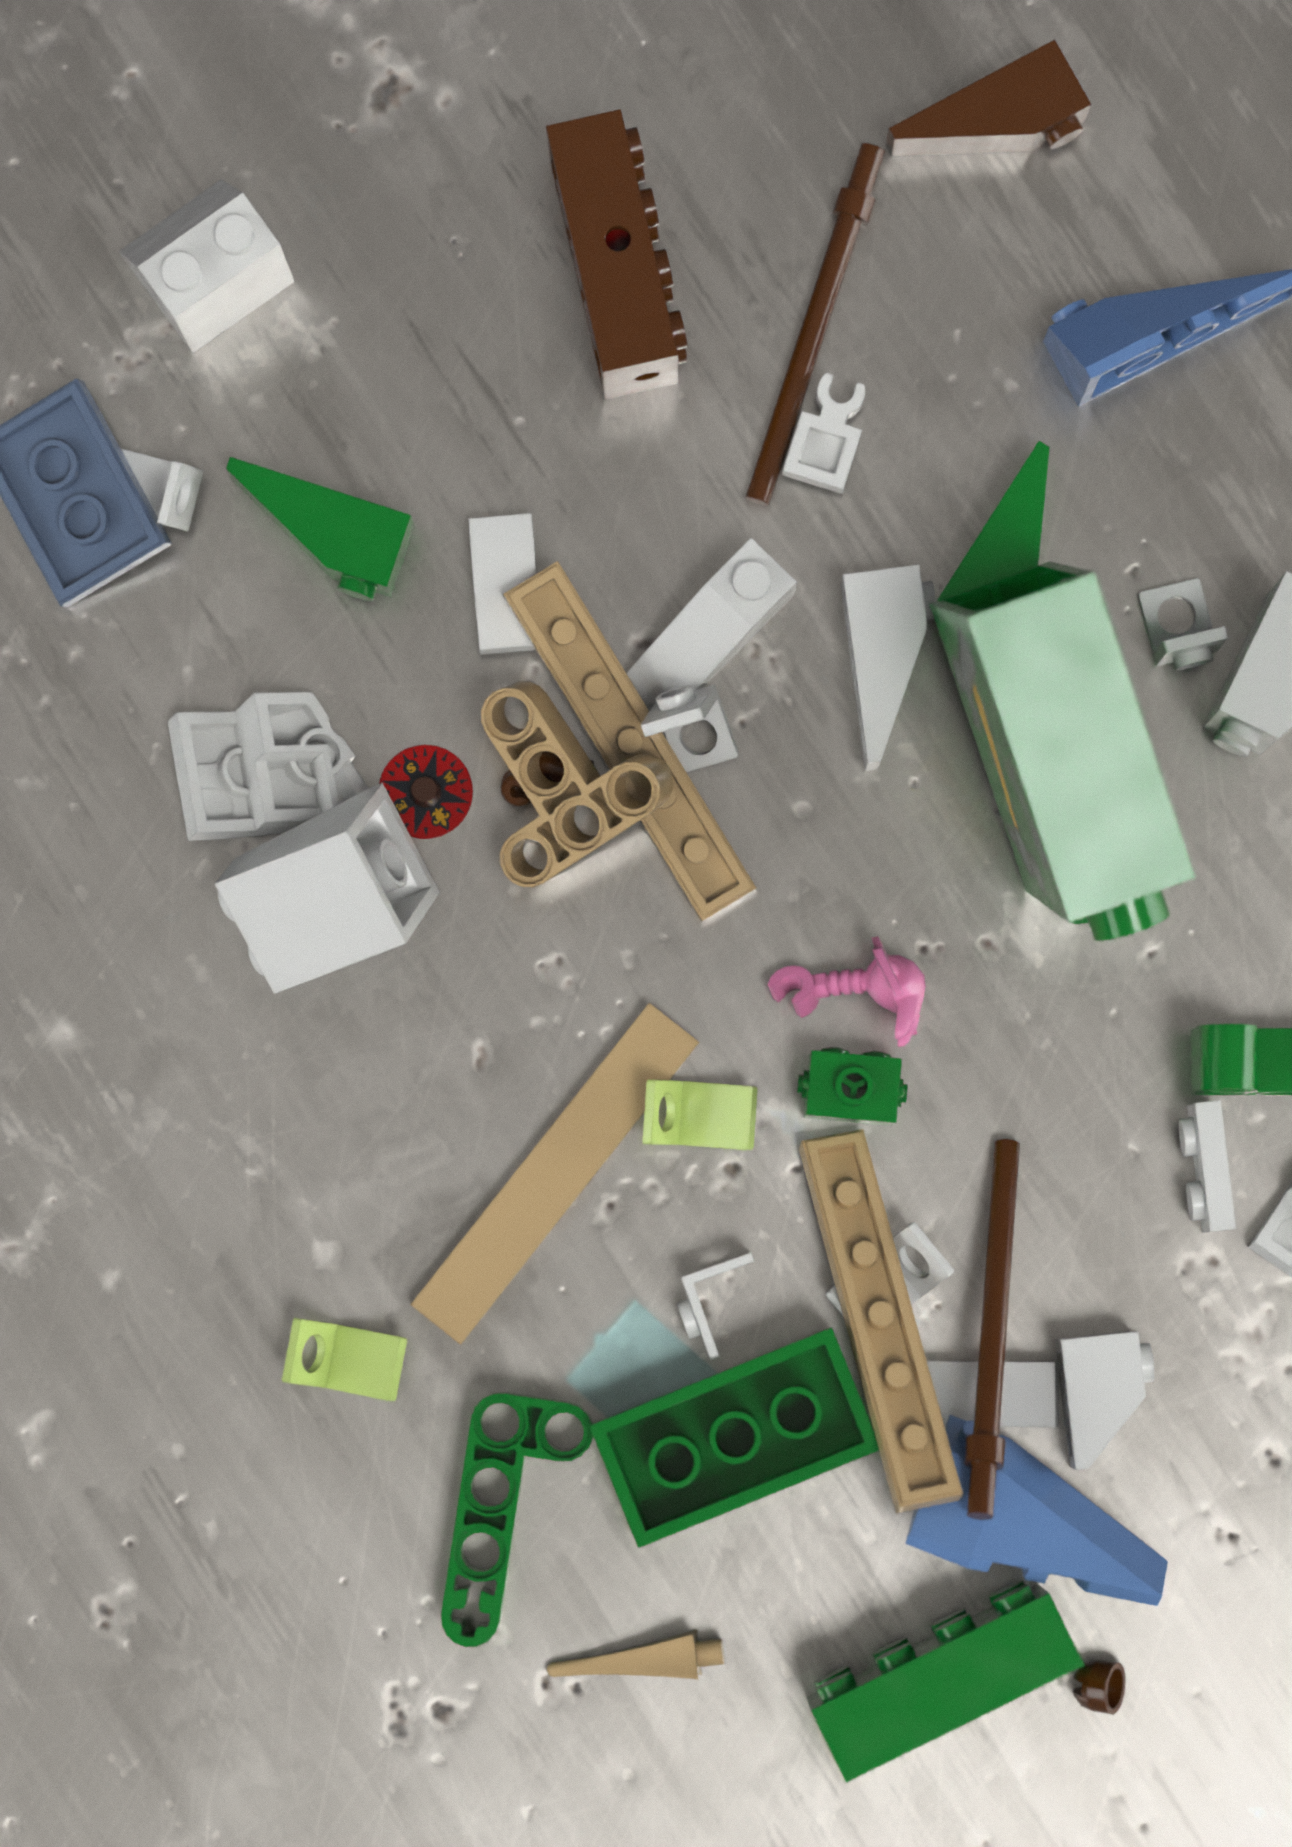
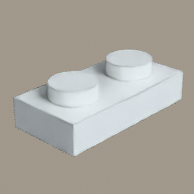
(1211, 1194)

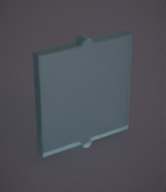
(636, 1364)

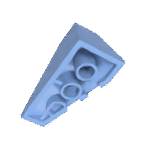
(1136, 332)
(1038, 1527)

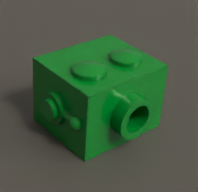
(824, 1094)

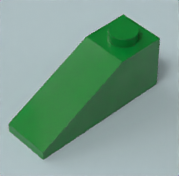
(341, 533)
(1011, 534)

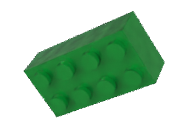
(734, 1437)
(943, 1680)

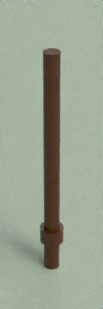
(852, 210)
(985, 1447)

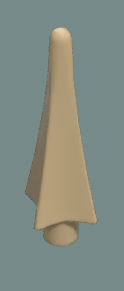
(669, 1657)

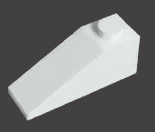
(714, 624)
(885, 630)

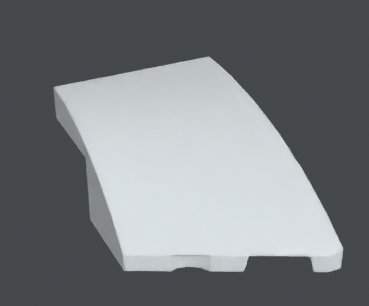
(260, 766)

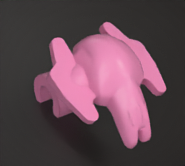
(889, 980)

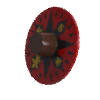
(428, 790)

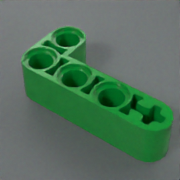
(1241, 1060)
(498, 1519)

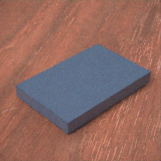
(75, 494)

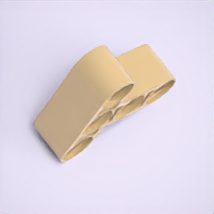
(558, 800)

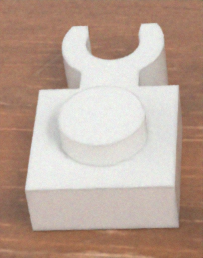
(823, 443)

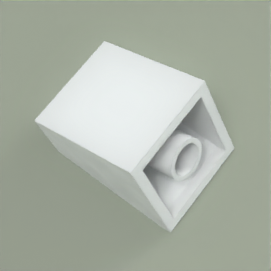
(209, 264)
(1257, 693)
(328, 891)

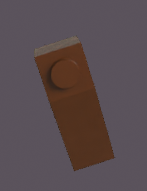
(1006, 111)

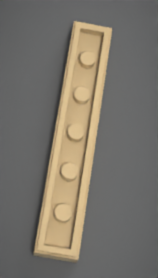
(612, 719)
(553, 1175)
(880, 1322)

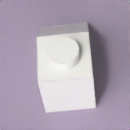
(1100, 1389)

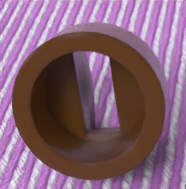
(1101, 1686)

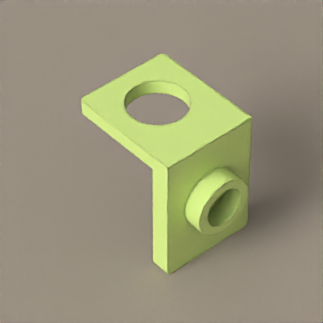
(700, 1114)
(346, 1359)

